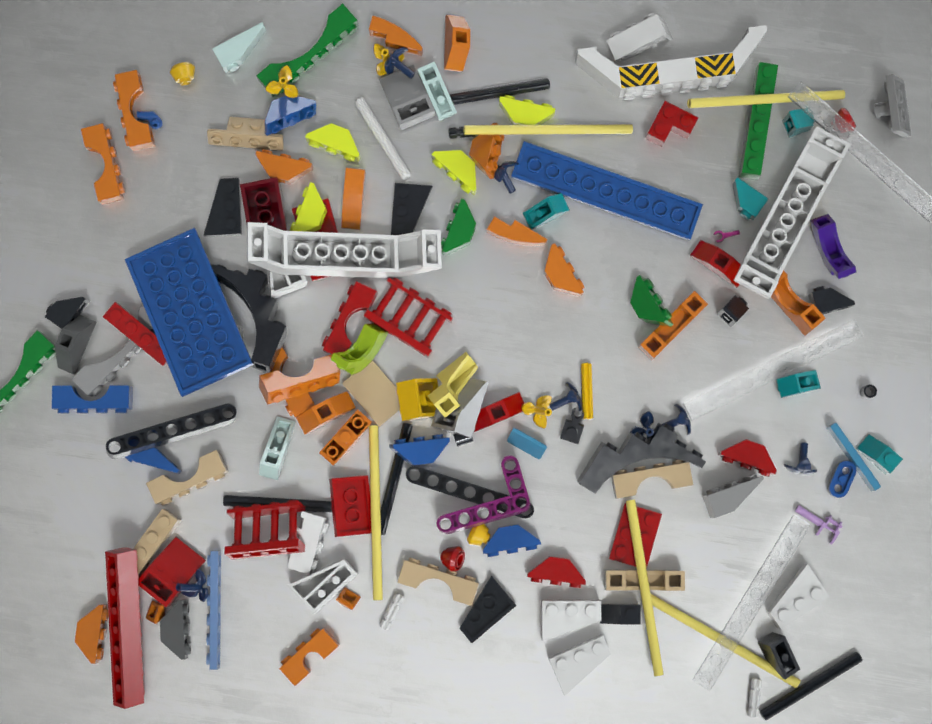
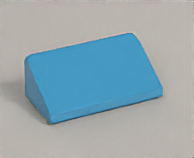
(526, 443)

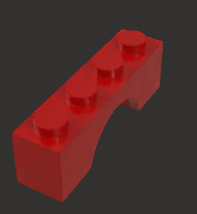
(360, 298)
(135, 331)

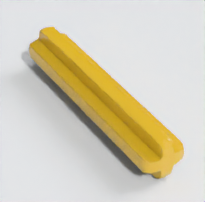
(587, 395)

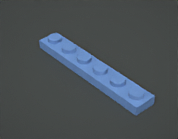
(214, 617)

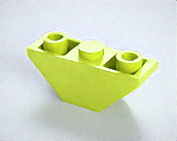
(525, 111)
(334, 140)
(458, 168)
(311, 212)

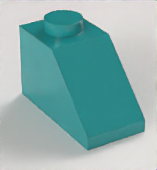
(797, 122)
(748, 200)
(546, 211)
(798, 383)
(879, 454)

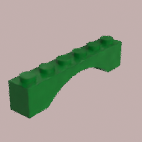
(339, 25)
(758, 125)
(35, 353)

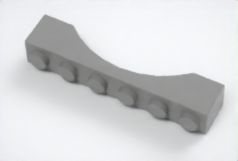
(94, 376)

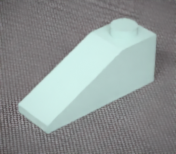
(236, 50)
(436, 91)
(276, 448)

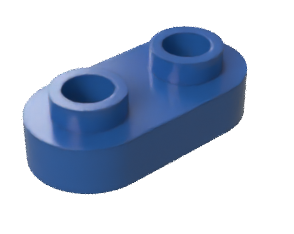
(842, 479)

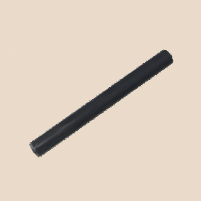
(496, 92)
(393, 480)
(247, 501)
(811, 686)

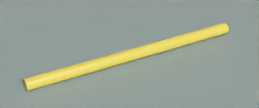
(757, 99)
(547, 129)
(375, 512)
(644, 588)
(713, 635)

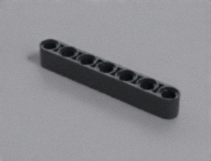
(164, 438)
(461, 486)

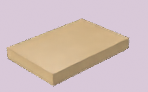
(374, 393)

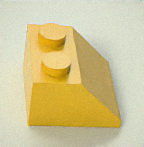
(414, 398)

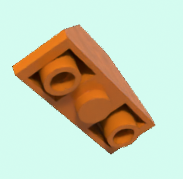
(456, 43)
(486, 151)
(283, 167)
(561, 273)
(325, 412)
(346, 437)
(91, 632)

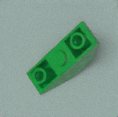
(460, 229)
(648, 303)

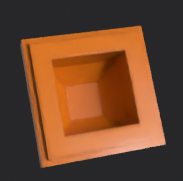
(348, 598)
(155, 612)

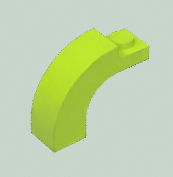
(362, 351)

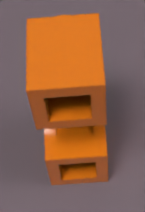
(295, 667)

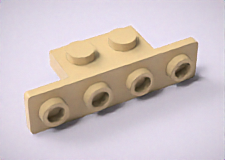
(245, 133)

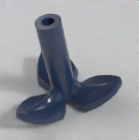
(393, 60)
(501, 175)
(572, 396)
(681, 419)
(646, 420)
(804, 464)
(192, 590)

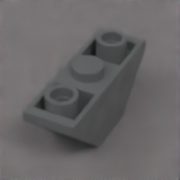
(73, 343)
(175, 630)

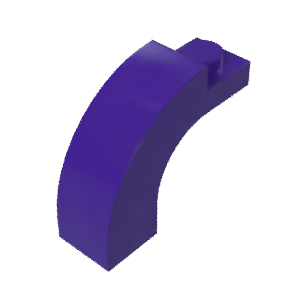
(830, 248)

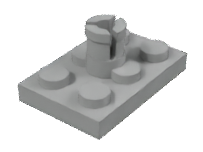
(895, 106)

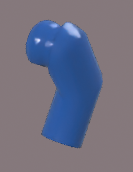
(152, 118)

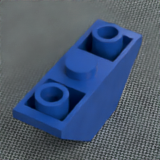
(288, 112)
(420, 450)
(510, 539)

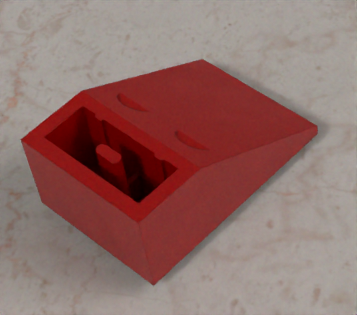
(173, 566)

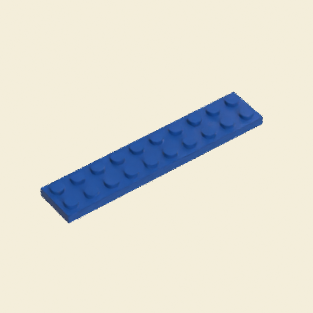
(607, 191)

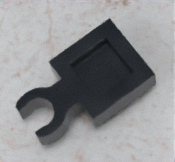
(573, 429)

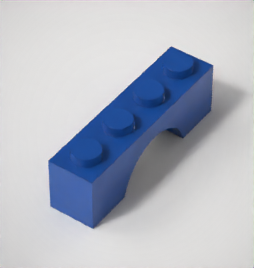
(116, 398)

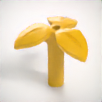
(382, 53)
(284, 76)
(541, 410)

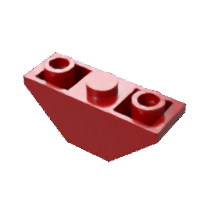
(717, 261)
(499, 411)
(749, 456)
(557, 571)

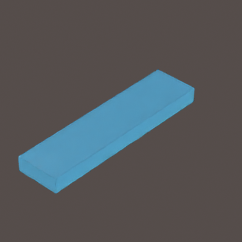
(853, 457)

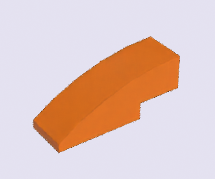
(394, 35)
(353, 198)
(516, 233)

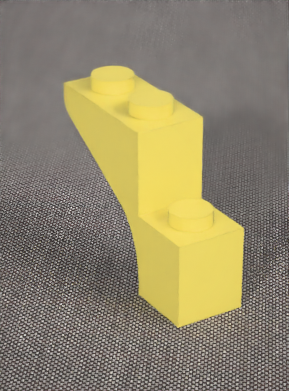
(453, 381)

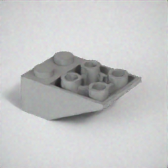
(407, 98)
(464, 418)
(728, 500)

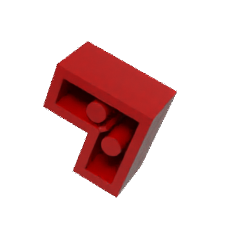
(671, 119)

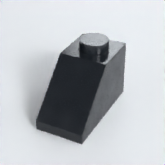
(829, 300)
(733, 310)
(65, 311)
(621, 614)
(779, 654)

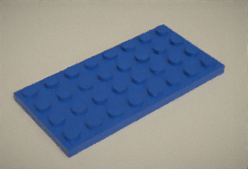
(188, 312)

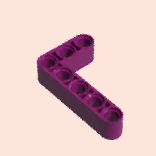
(491, 506)

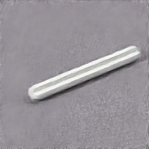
(382, 138)

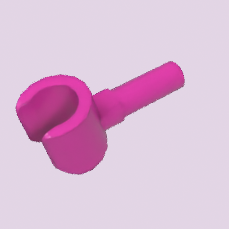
(726, 235)

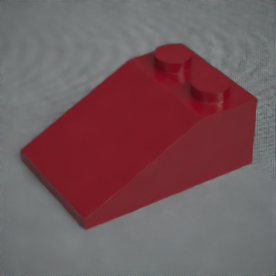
(264, 203)

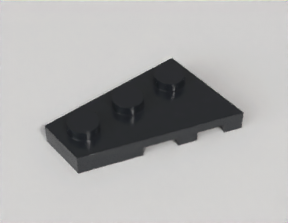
(408, 206)
(225, 210)
(487, 610)

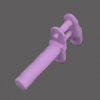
(819, 522)

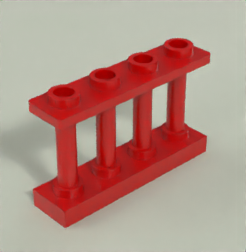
(408, 335)
(273, 546)

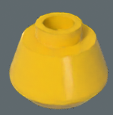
(183, 73)
(478, 535)

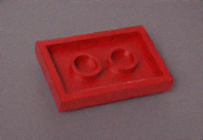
(351, 505)
(622, 546)

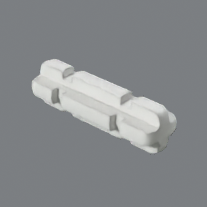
(392, 611)
(754, 698)

